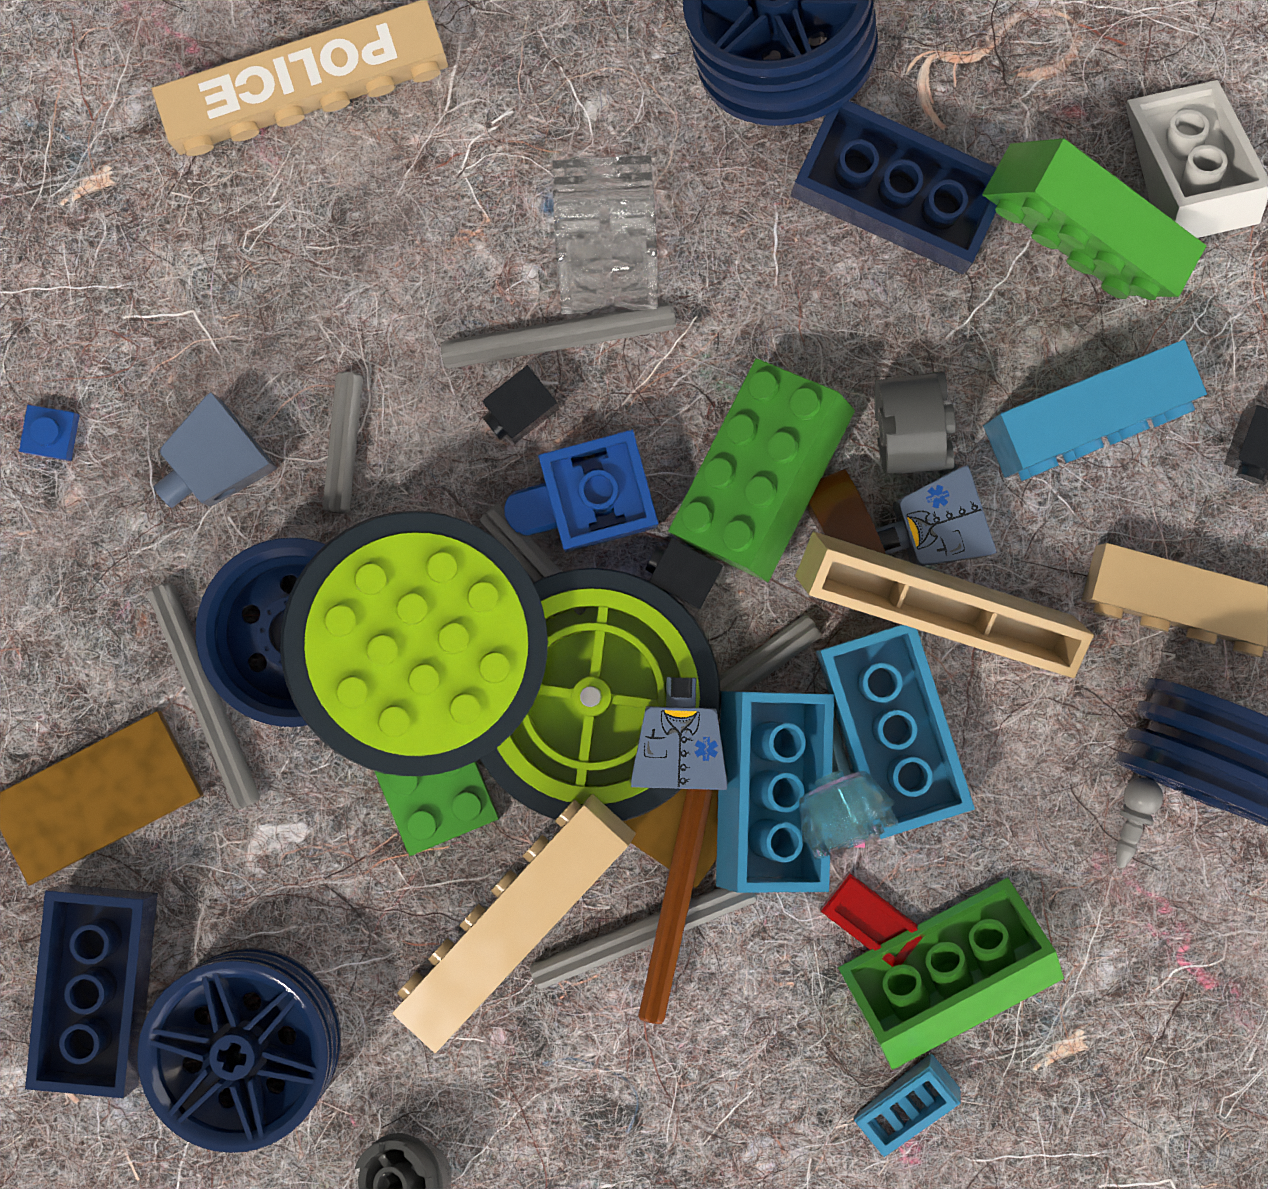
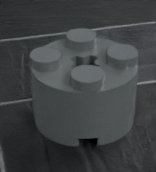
(914, 423)

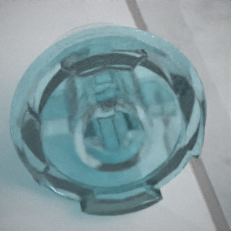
(844, 812)

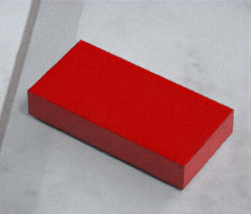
(869, 917)

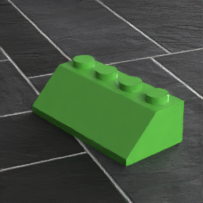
(958, 975)

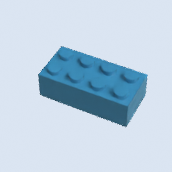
(1102, 406)
(896, 725)
(772, 758)

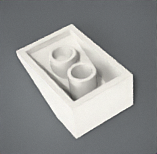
(1198, 159)

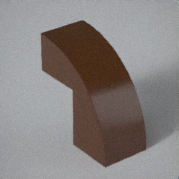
(842, 513)

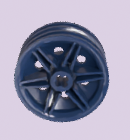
(767, 58)
(228, 641)
(1202, 749)
(191, 1100)

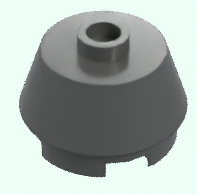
(403, 1163)

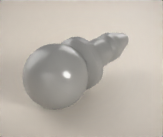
(1142, 800)

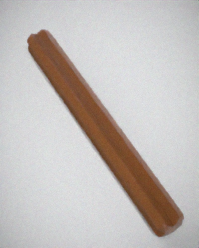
(675, 906)

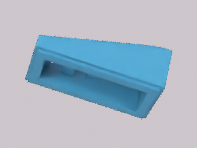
(912, 1080)

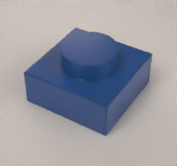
(49, 433)

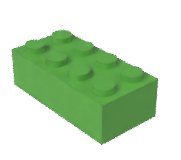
(1093, 219)
(762, 469)

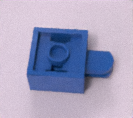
(587, 494)

